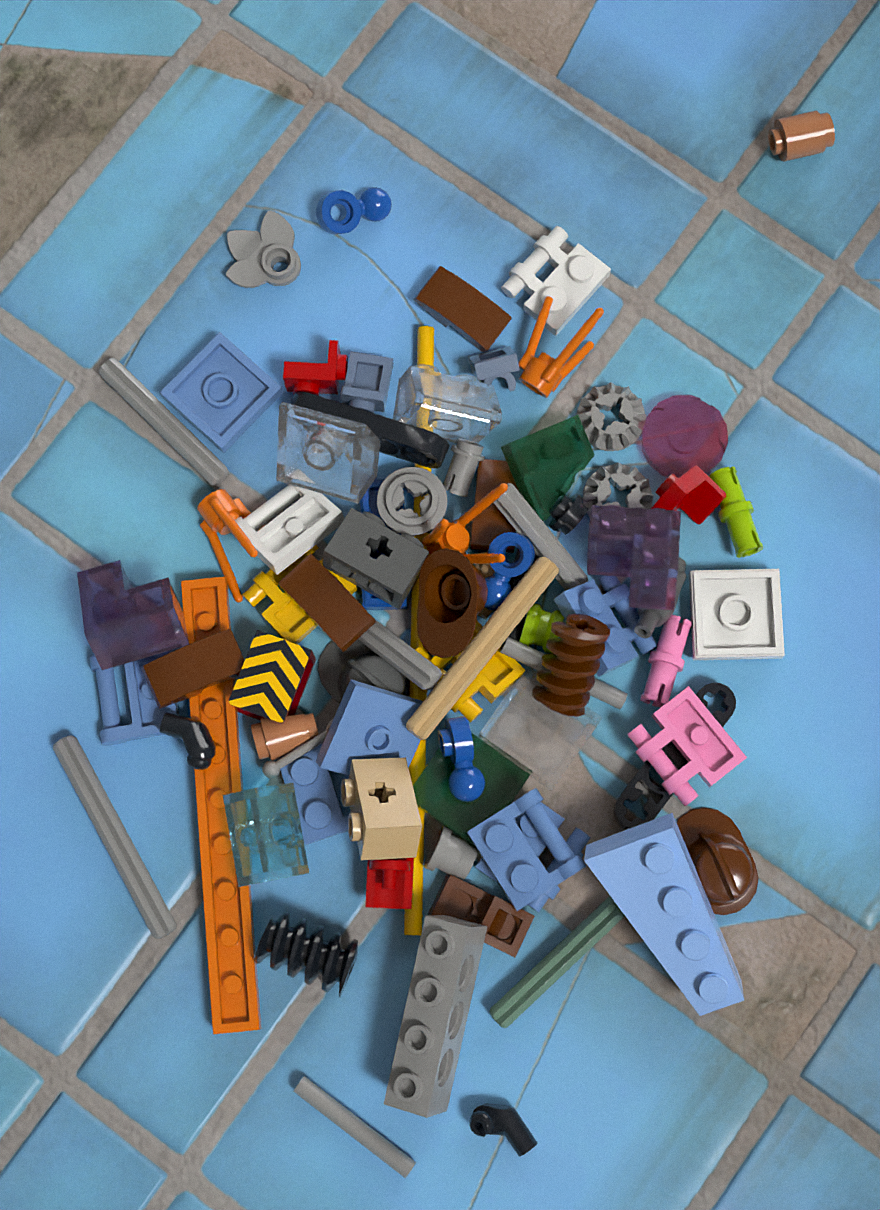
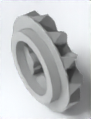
(617, 435)
(623, 477)
(416, 482)

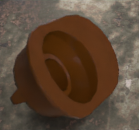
(449, 602)
(720, 859)

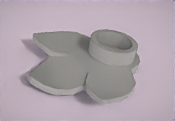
(260, 251)

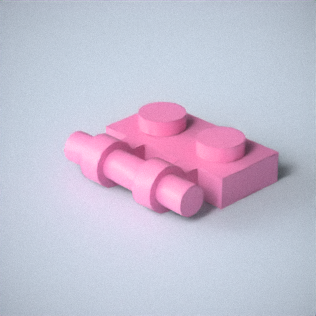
(696, 736)

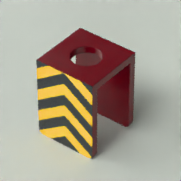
(272, 678)

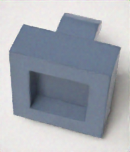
(495, 364)

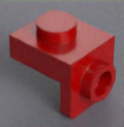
(317, 377)
(692, 493)

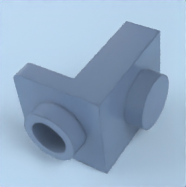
(367, 382)

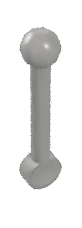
(272, 768)

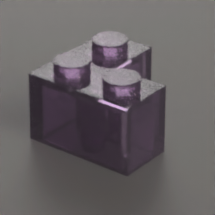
(637, 546)
(128, 621)

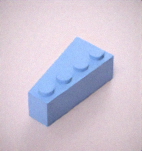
(665, 902)

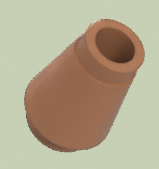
(280, 739)

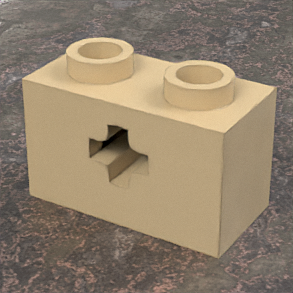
(382, 809)

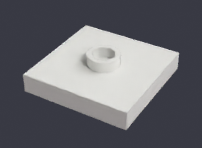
(736, 614)

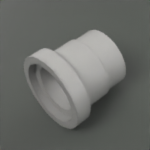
(450, 854)

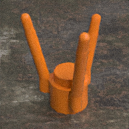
(545, 372)
(219, 516)
(456, 537)

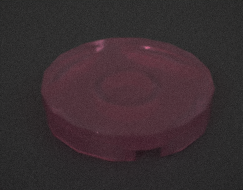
(682, 435)

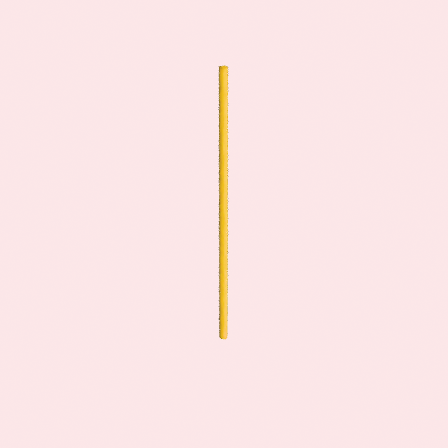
(413, 917)

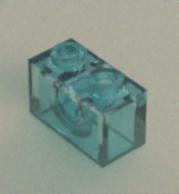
(265, 834)

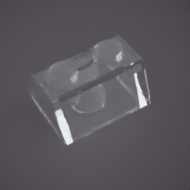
(446, 404)
(325, 453)
(535, 735)

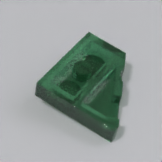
(548, 462)

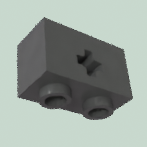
(387, 577)

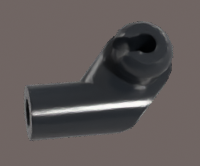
(194, 736)
(502, 1121)

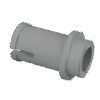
(462, 466)

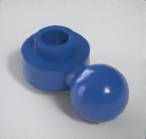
(372, 205)
(498, 584)
(456, 741)

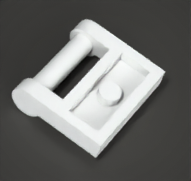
(294, 529)

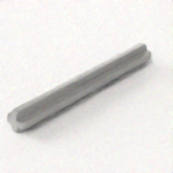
(114, 837)

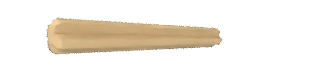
(482, 648)

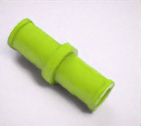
(737, 513)

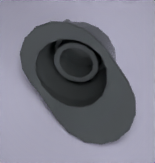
(361, 665)

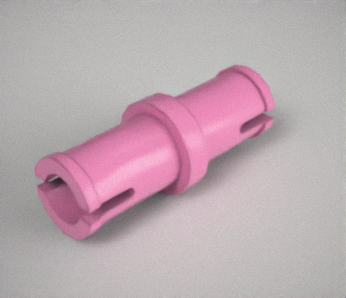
(666, 661)

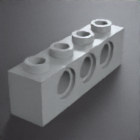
(435, 1015)

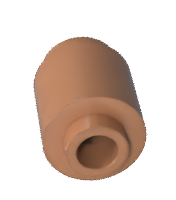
(801, 135)

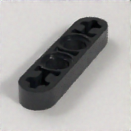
(395, 437)
(631, 793)

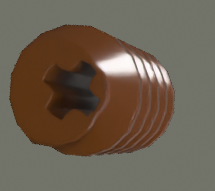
(572, 664)

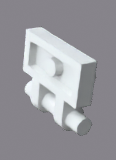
(570, 284)

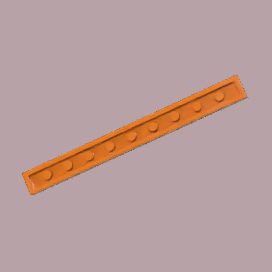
(226, 905)

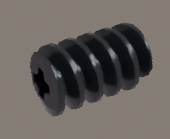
(307, 952)

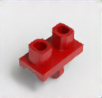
(390, 883)

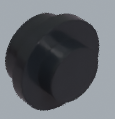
(567, 513)

